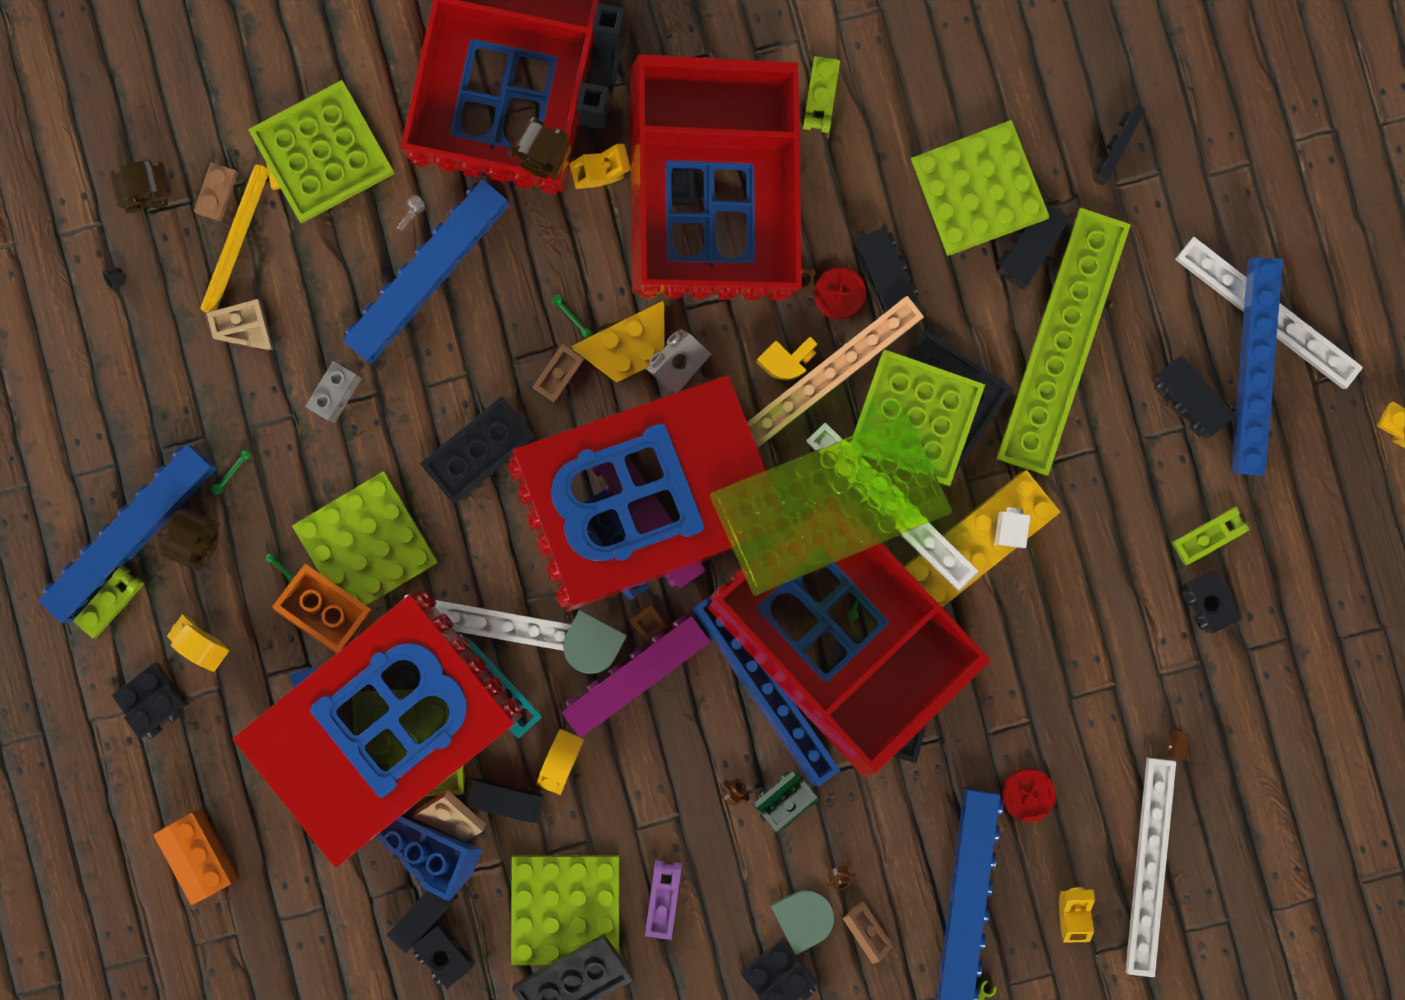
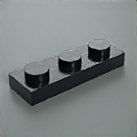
(1118, 144)

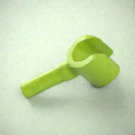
(982, 994)

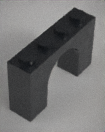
(597, 95)

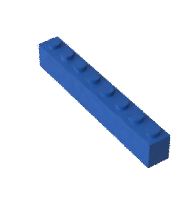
(426, 271)
(1256, 366)
(127, 534)
(771, 700)
(969, 895)

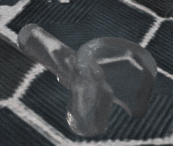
(416, 207)

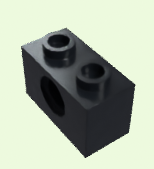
(1223, 611)
(441, 939)

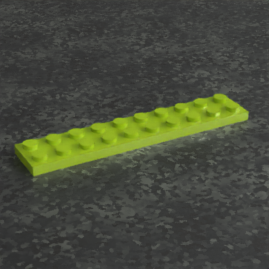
(1063, 342)

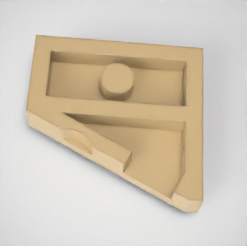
(241, 325)
(450, 816)

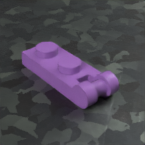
(663, 901)

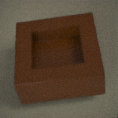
(648, 623)
(1177, 744)

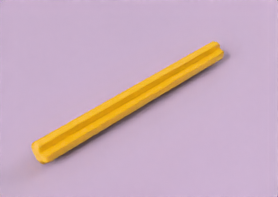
(235, 238)

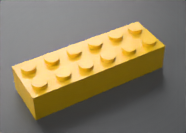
(976, 534)

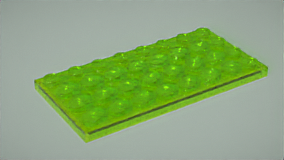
(830, 504)

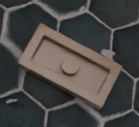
(215, 192)
(558, 373)
(868, 932)

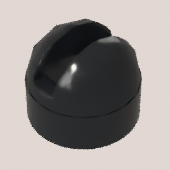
(114, 277)

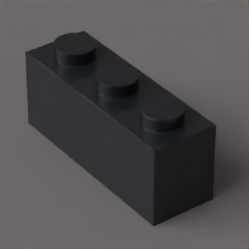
(1031, 248)
(885, 268)
(1192, 398)

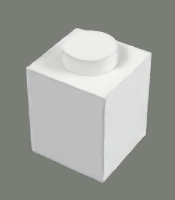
(1012, 528)

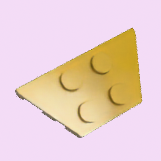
(626, 346)

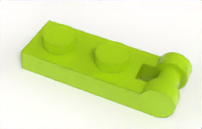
(821, 93)
(1210, 536)
(108, 602)

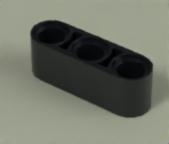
(503, 800)
(418, 920)

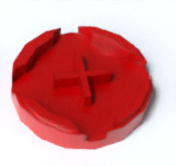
(839, 293)
(1028, 794)

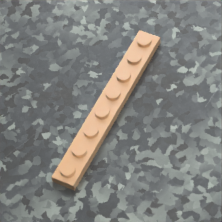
(834, 370)

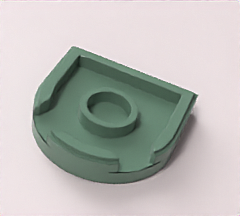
(591, 644)
(804, 918)

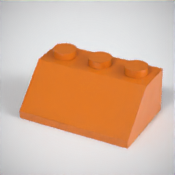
(322, 609)
(196, 856)

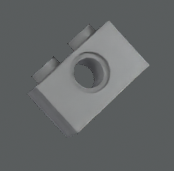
(692, 358)
(333, 392)

